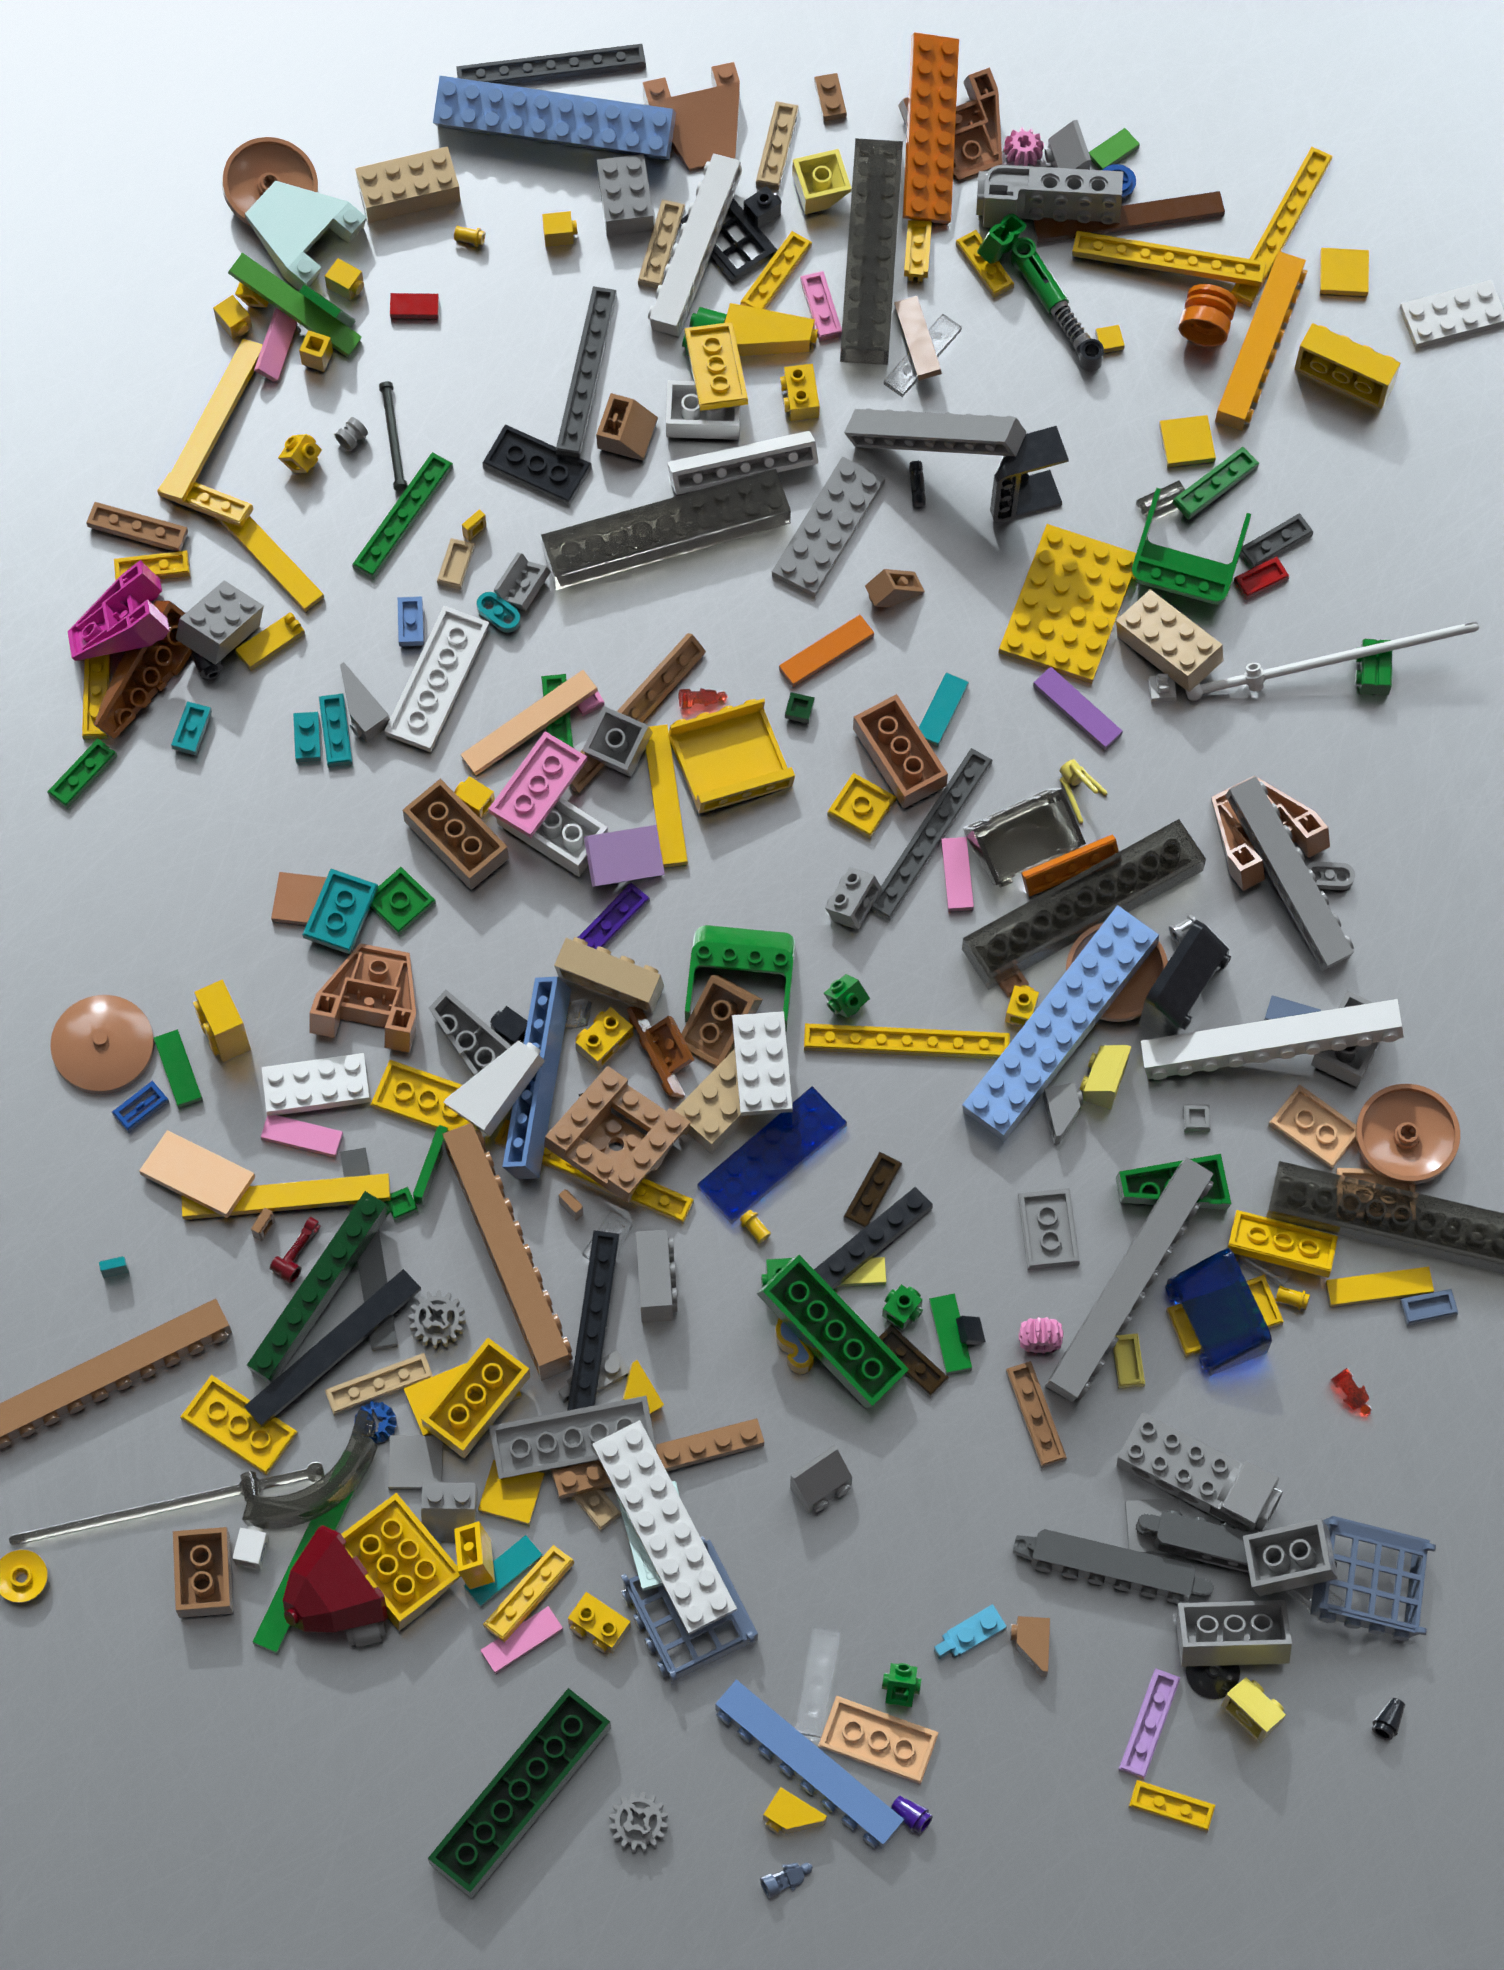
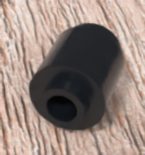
(206, 668)

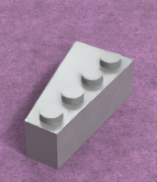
(467, 1032)

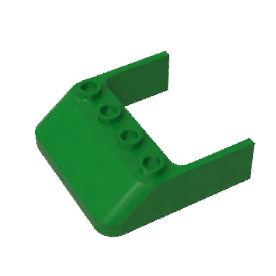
(1181, 571)
(742, 951)

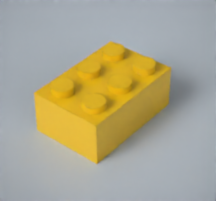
(221, 1021)

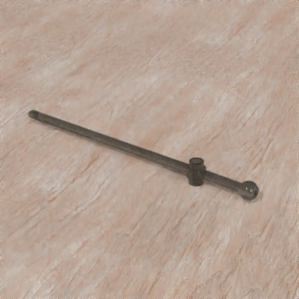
(249, 1485)

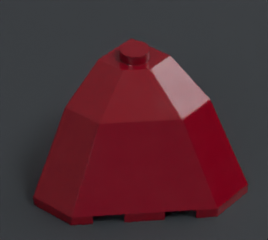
(330, 1588)

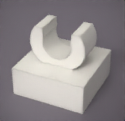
(1161, 688)

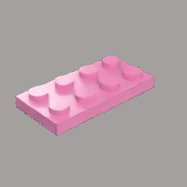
(537, 784)

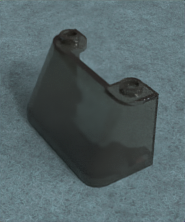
(1024, 835)

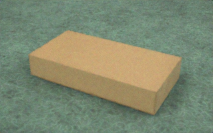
(455, 563)

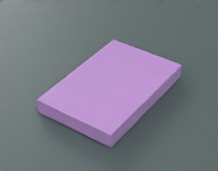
(624, 855)

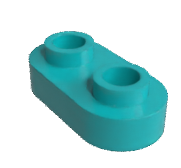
(499, 613)

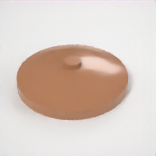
(258, 165)
(1131, 999)
(102, 1044)
(1407, 1133)

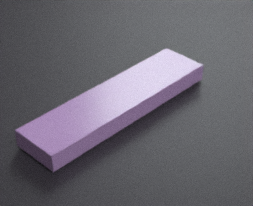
(1149, 1724)

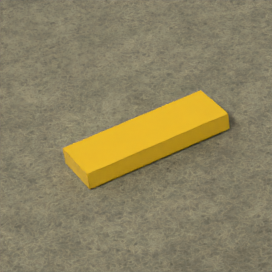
(992, 275)
(162, 565)
(1172, 1806)

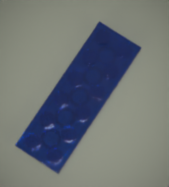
(771, 1155)

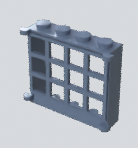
(1380, 1538)
(739, 1618)

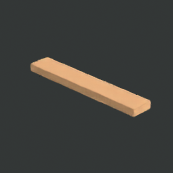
(529, 722)

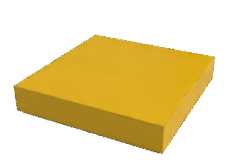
(1344, 271)
(1187, 441)
(861, 805)
(511, 1497)

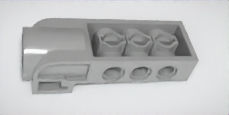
(1049, 194)
(1200, 1474)

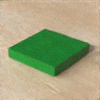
(327, 306)
(401, 901)

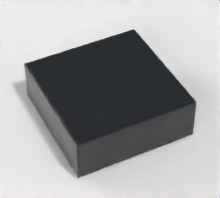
(970, 1330)

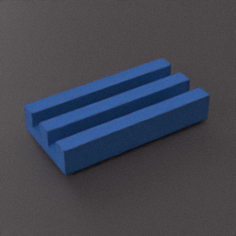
(146, 1113)

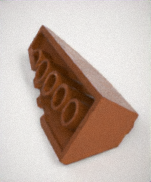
(142, 675)

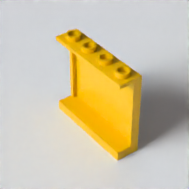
(729, 755)

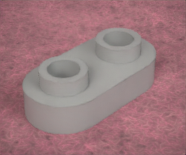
(1329, 872)

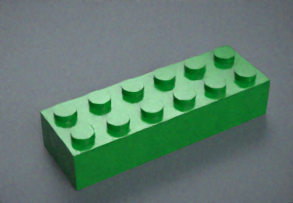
(832, 1331)

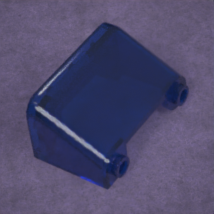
(1221, 1312)

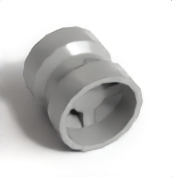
(351, 433)

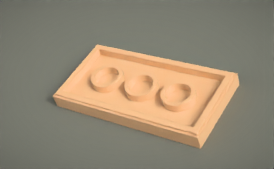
(197, 1174)
(878, 1740)

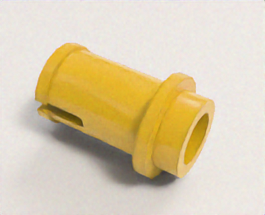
(469, 235)
(754, 1226)
(1292, 1297)

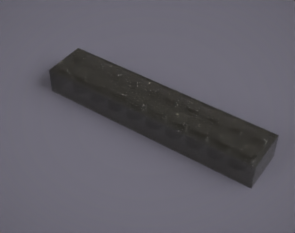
(871, 251)
(666, 529)
(1082, 902)
(1387, 1216)

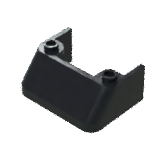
(1016, 491)
(1183, 980)

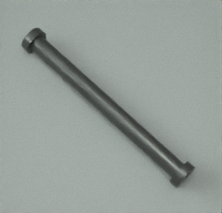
(400, 483)

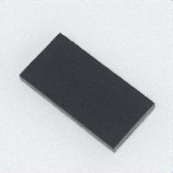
(536, 465)

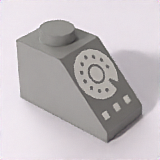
(1062, 1108)

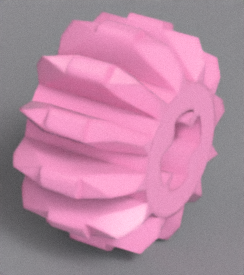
(1023, 147)
(1041, 1335)

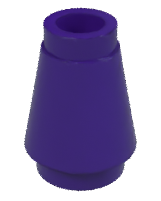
(914, 1815)

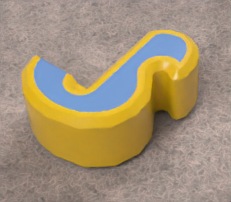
(800, 1357)

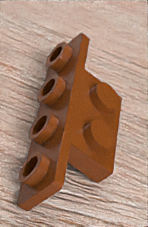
(665, 1048)

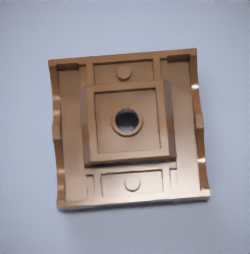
(590, 1127)

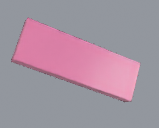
(821, 305)
(275, 345)
(957, 874)
(302, 1135)
(523, 1640)

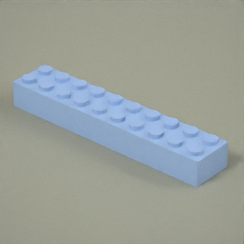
(554, 117)
(1060, 1023)

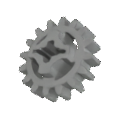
(444, 1311)
(625, 1831)

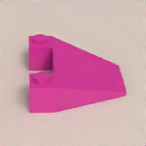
(121, 617)

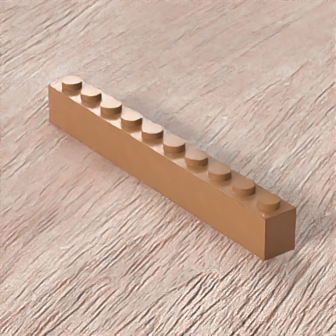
(112, 1371)

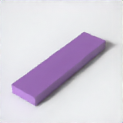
(1077, 708)

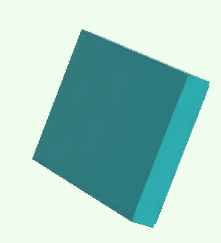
(340, 911)

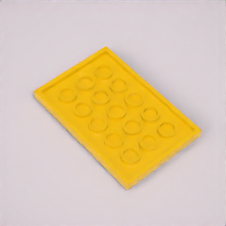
(1068, 603)

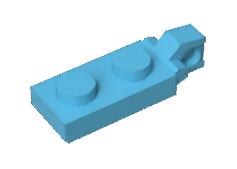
(971, 1633)

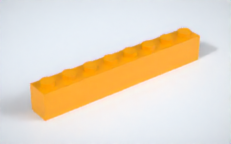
(1260, 341)

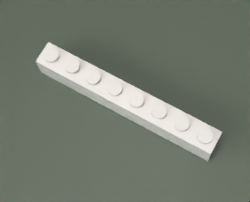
(695, 245)

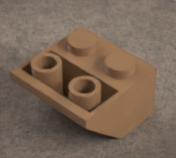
(626, 427)

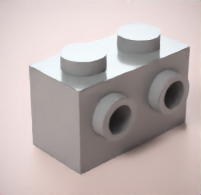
(853, 898)

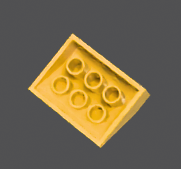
(401, 1559)

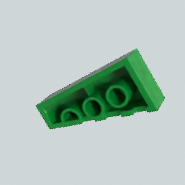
(1147, 1183)

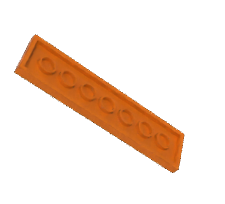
(931, 128)

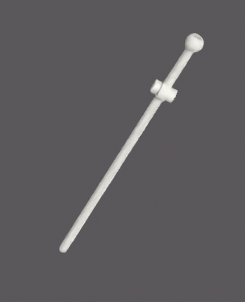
(1256, 676)

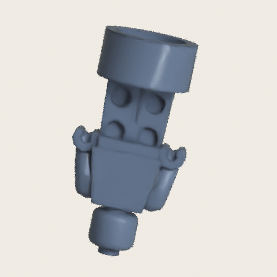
(790, 1876)

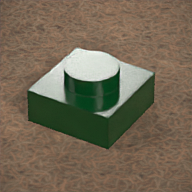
(799, 707)

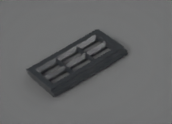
(753, 232)

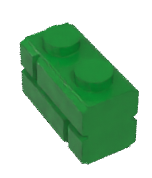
(1374, 671)

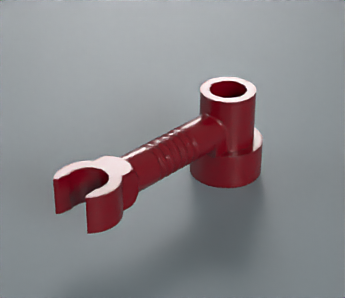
(285, 1266)

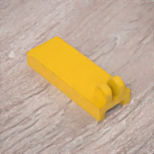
(917, 249)
(270, 641)

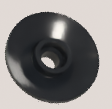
(1210, 1685)

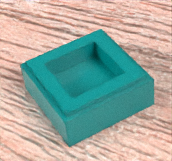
(113, 1267)

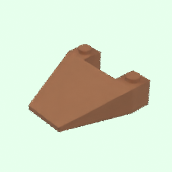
(704, 118)
(976, 126)
(1243, 861)
(369, 989)

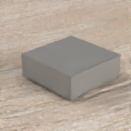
(1196, 1118)

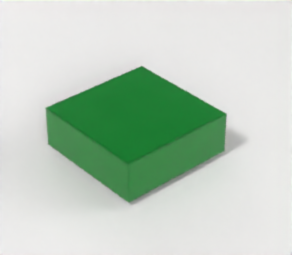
(401, 1204)

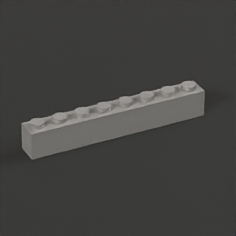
(935, 432)
(1289, 873)

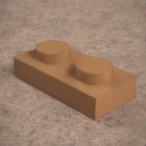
(830, 97)

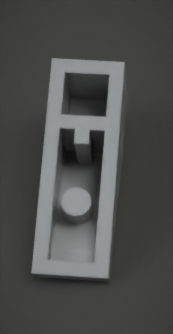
(366, 713)

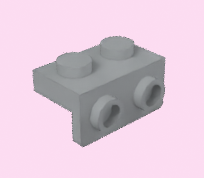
(521, 582)

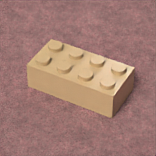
(408, 184)
(1169, 640)
(609, 975)
(714, 1106)

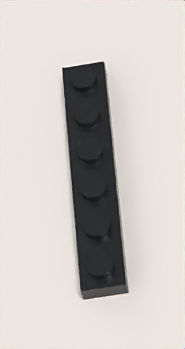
(874, 1238)

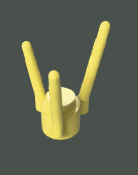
(1075, 774)

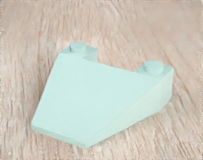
(293, 219)

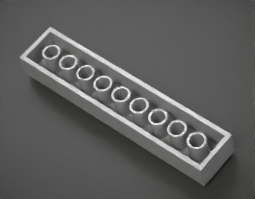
(1127, 1283)

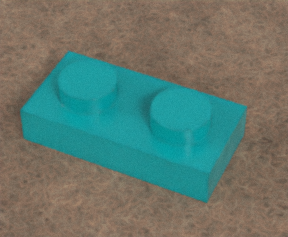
(191, 728)
(307, 737)

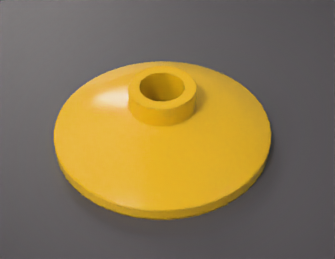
(19, 1563)

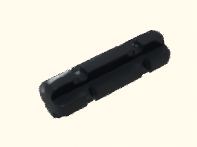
(917, 483)

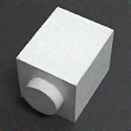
(250, 1547)

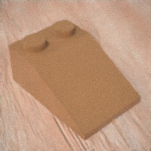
(711, 1025)

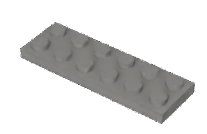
(828, 526)
(563, 1436)

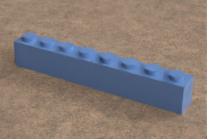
(533, 1107)
(808, 1764)

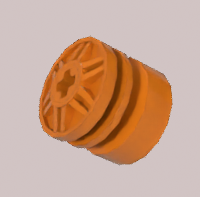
(1207, 315)

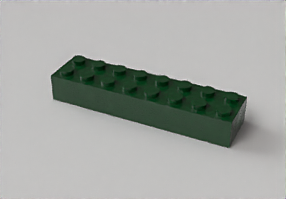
(519, 1793)

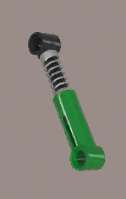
(1055, 302)

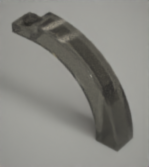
(325, 1493)

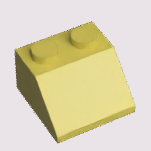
(820, 180)
(1106, 1074)
(1253, 1708)

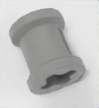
(1176, 931)

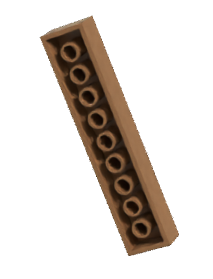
(506, 1250)

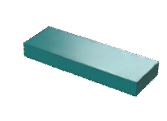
(942, 708)
(335, 730)
(507, 1569)

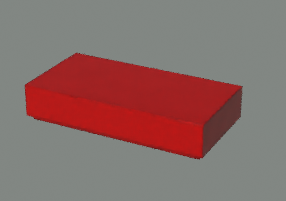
(414, 305)
(1261, 578)

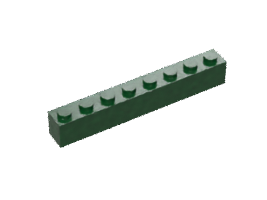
(318, 1287)

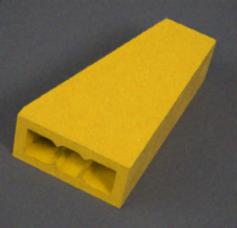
(769, 331)

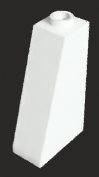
(496, 1087)

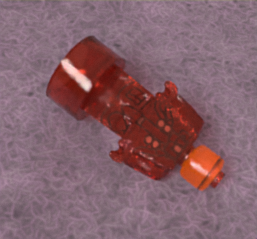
(688, 698)
(1356, 1396)

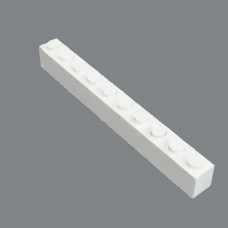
(1272, 1039)

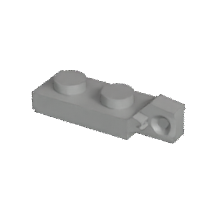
(611, 1371)

